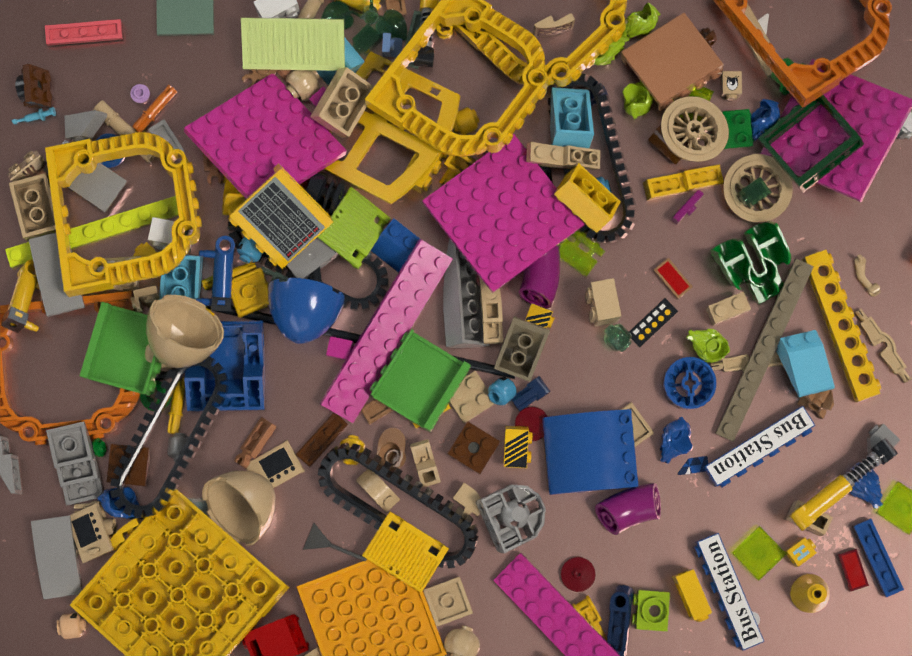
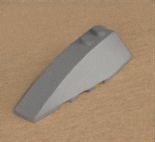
(461, 303)

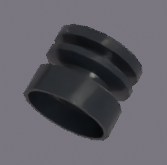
(326, 194)

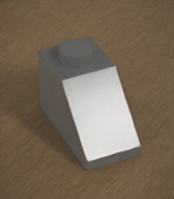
(83, 125)
(877, 434)

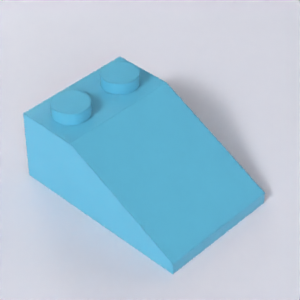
(571, 118)
(184, 279)
(805, 363)

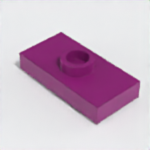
(688, 208)

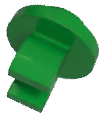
(99, 447)

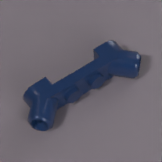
(620, 618)

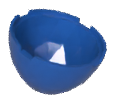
(303, 308)

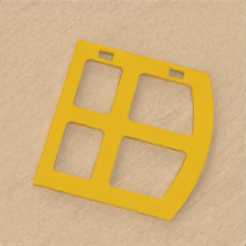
(377, 125)

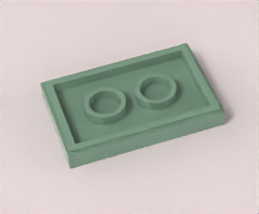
(185, 17)

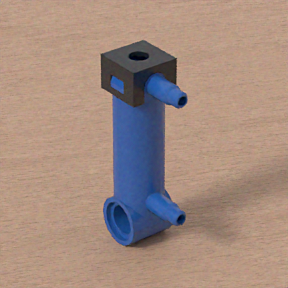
(221, 276)

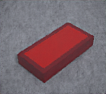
(853, 570)

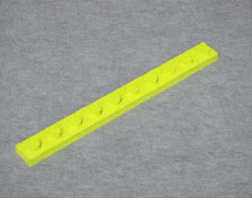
(104, 228)

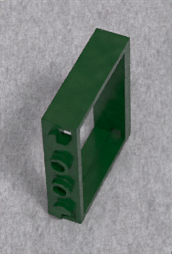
(826, 164)

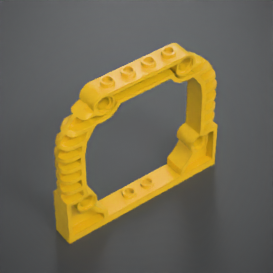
(573, 65)
(388, 97)
(66, 164)

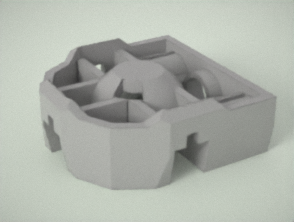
(506, 512)

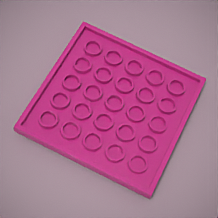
(870, 110)
(261, 130)
(502, 214)

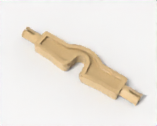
(888, 354)
(739, 363)

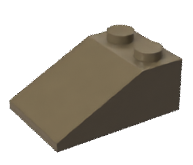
(521, 349)

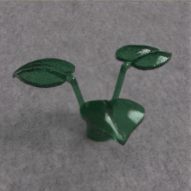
(390, 22)

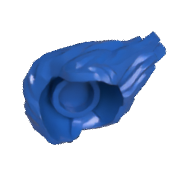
(764, 117)
(675, 440)
(868, 489)
(108, 503)

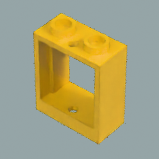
(692, 595)

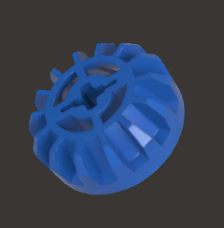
(688, 366)

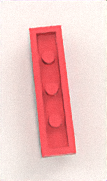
(83, 32)

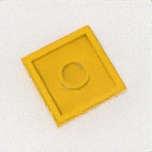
(250, 292)

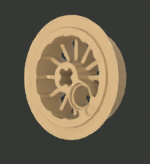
(709, 112)
(737, 172)

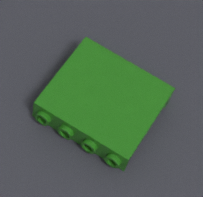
(118, 351)
(419, 381)

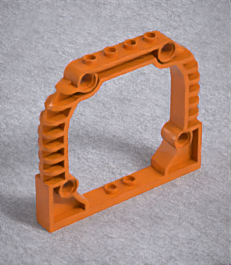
(806, 81)
(121, 409)

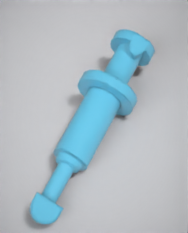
(35, 116)

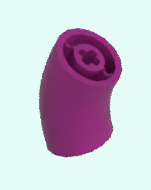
(542, 280)
(629, 508)

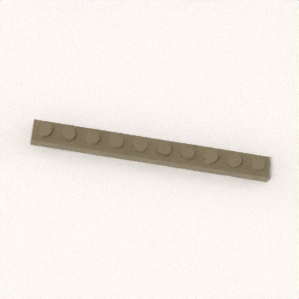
(764, 349)

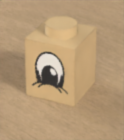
(731, 85)

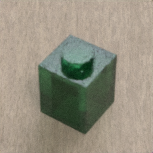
(366, 40)
(754, 193)

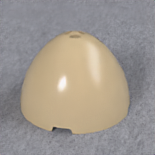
(182, 331)
(240, 504)

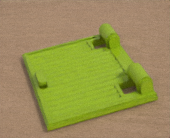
(354, 227)

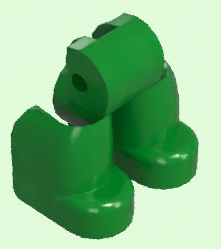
(737, 265)

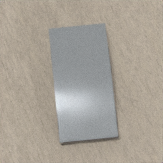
(98, 187)
(49, 276)
(75, 463)
(9, 467)
(56, 557)

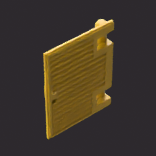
(405, 552)

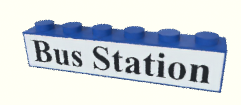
(758, 446)
(729, 591)

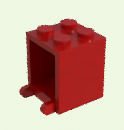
(277, 639)

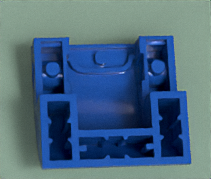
(243, 362)
(590, 451)

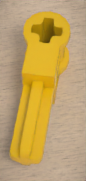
(590, 614)

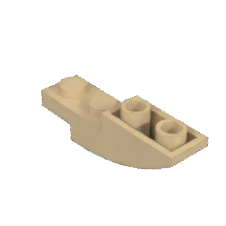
(562, 157)
(491, 314)

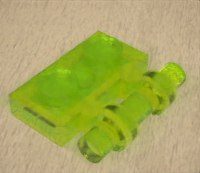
(576, 257)

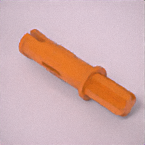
(153, 110)

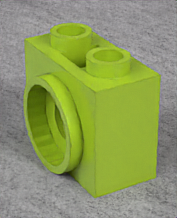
(642, 617)

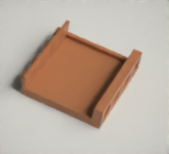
(673, 61)

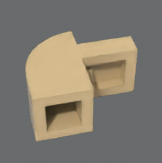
(425, 463)
(378, 490)
(467, 498)

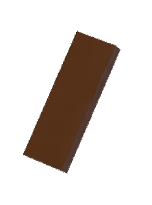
(322, 439)

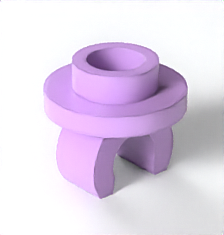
(140, 93)

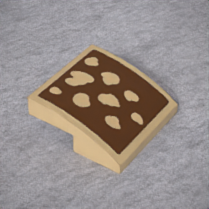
(548, 27)

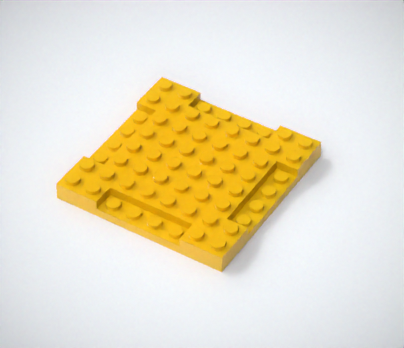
(179, 587)

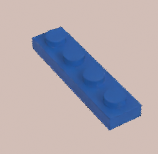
(878, 558)

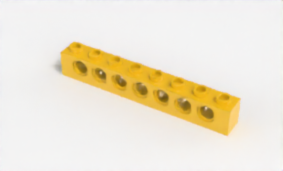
(838, 336)

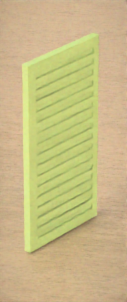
(293, 44)

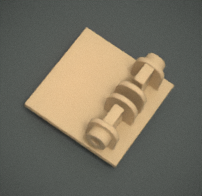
(31, 158)

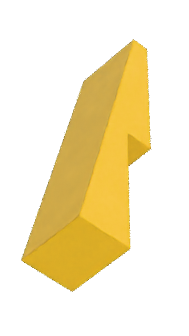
(682, 182)

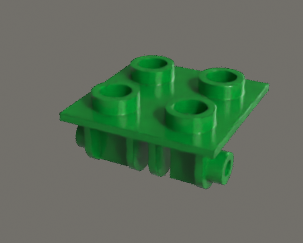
(739, 128)

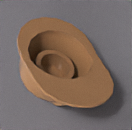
(392, 448)

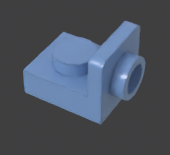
(391, 46)

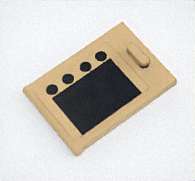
(277, 464)
(90, 533)

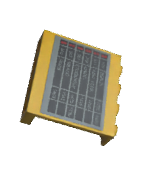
(280, 218)

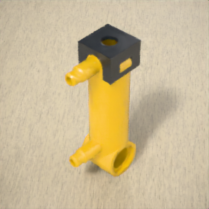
(16, 315)

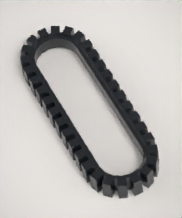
(597, 90)
(355, 302)
(186, 451)
(345, 452)

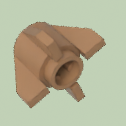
(818, 402)

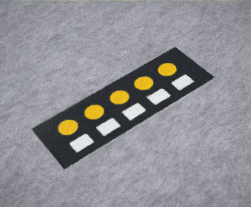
(652, 322)

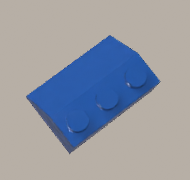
(395, 245)

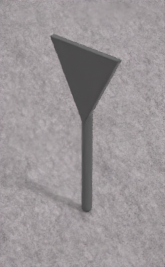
(318, 540)

